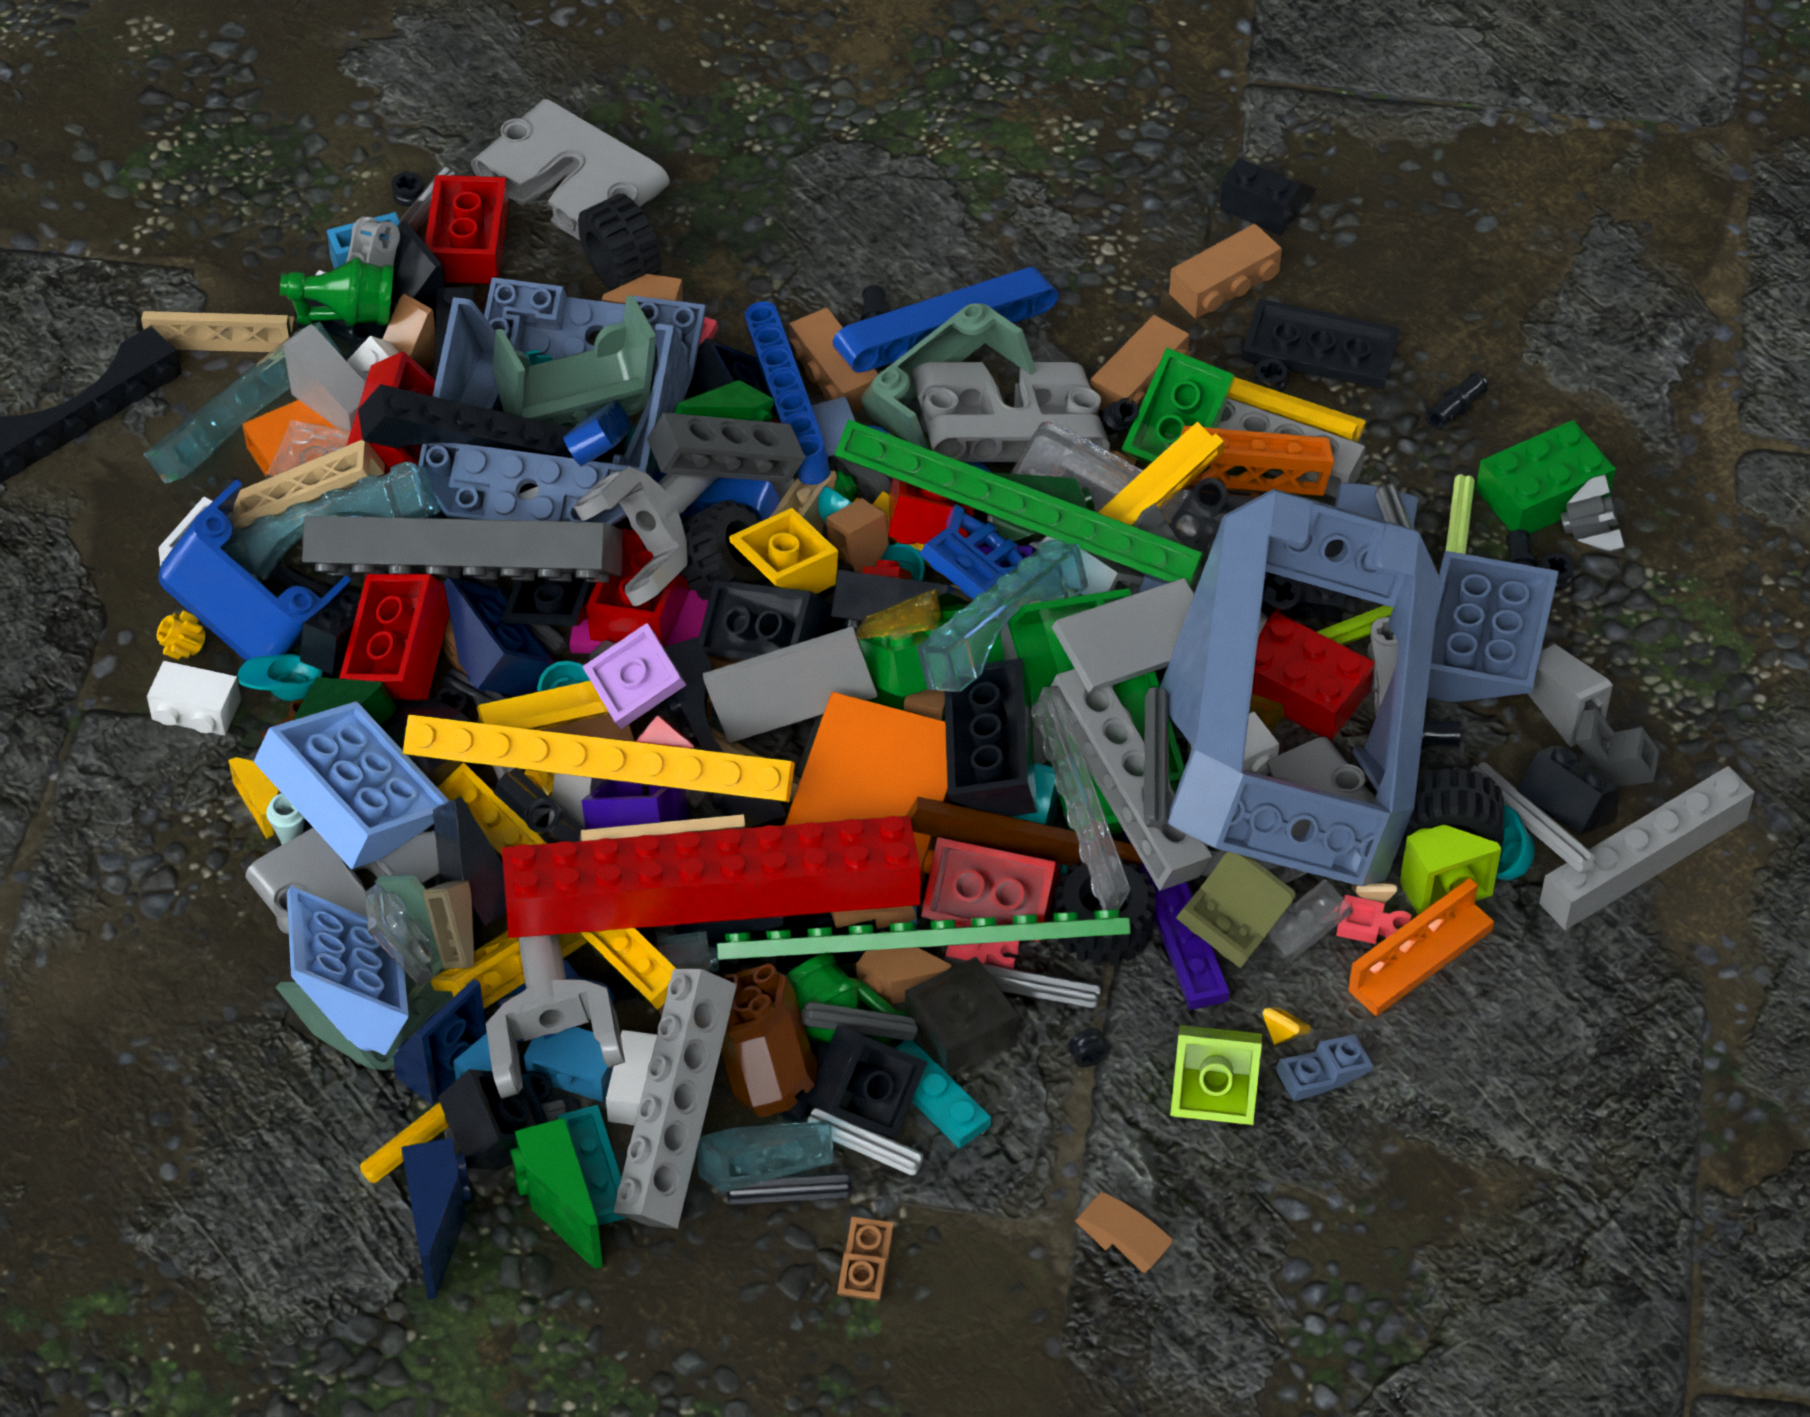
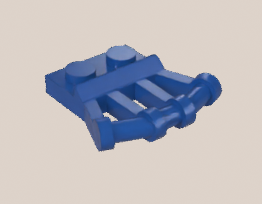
(963, 561)

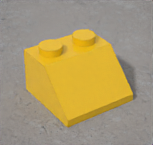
(789, 552)

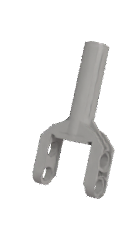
(654, 515)
(548, 1008)

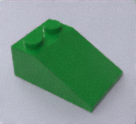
(1177, 397)
(730, 401)
(555, 1186)

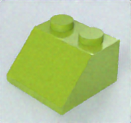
(1443, 859)
(1216, 1074)

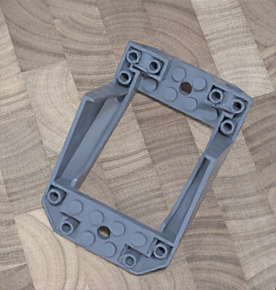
(487, 480)
(1213, 682)

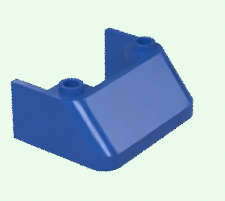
(230, 597)

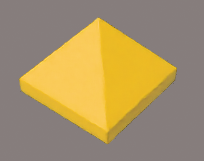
(1284, 1025)

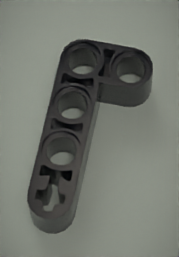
(1207, 530)

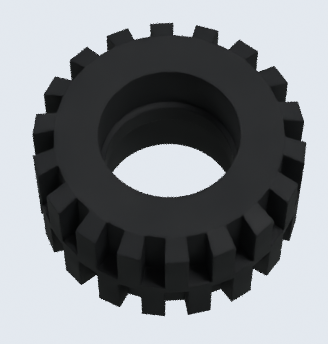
(619, 241)
(710, 551)
(1459, 801)
(1076, 895)

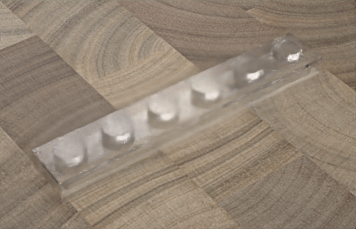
(1081, 799)

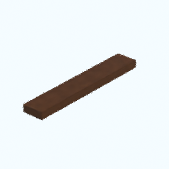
(1003, 832)

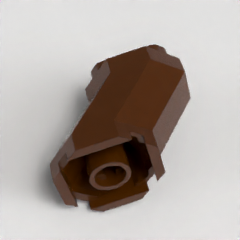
(766, 1043)

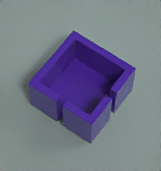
(626, 805)

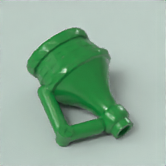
(351, 293)
(825, 983)

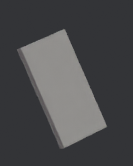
(1125, 635)
(788, 684)

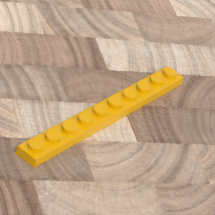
(599, 758)
(622, 948)

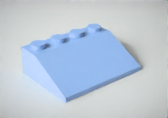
(350, 782)
(346, 971)

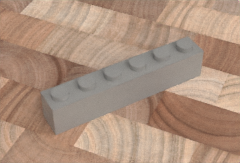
(1648, 847)

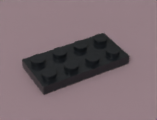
(1321, 343)

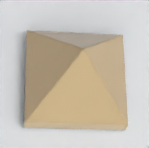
(1377, 892)

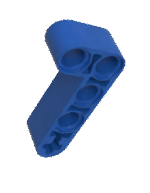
(754, 494)

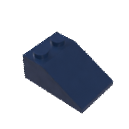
(493, 653)
(428, 1056)
(437, 1192)

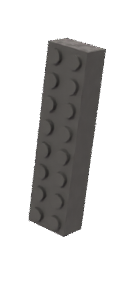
(464, 546)

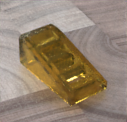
(909, 616)

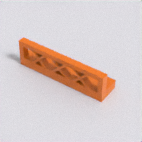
(1268, 451)
(1419, 949)

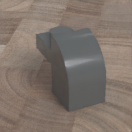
(1624, 756)

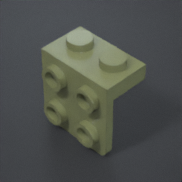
(1236, 906)

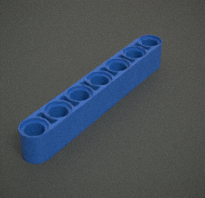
(892, 334)
(787, 388)
(598, 433)

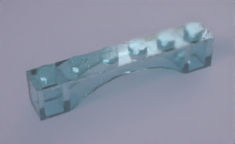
(216, 420)
(398, 494)
(959, 649)

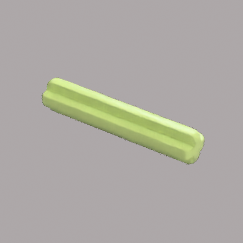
(1460, 514)

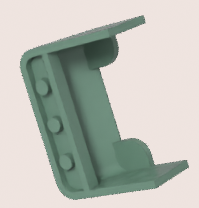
(951, 342)
(583, 382)
(421, 1000)

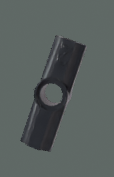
(532, 804)

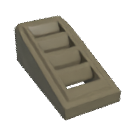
(451, 921)

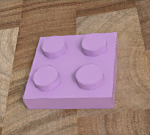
(634, 675)

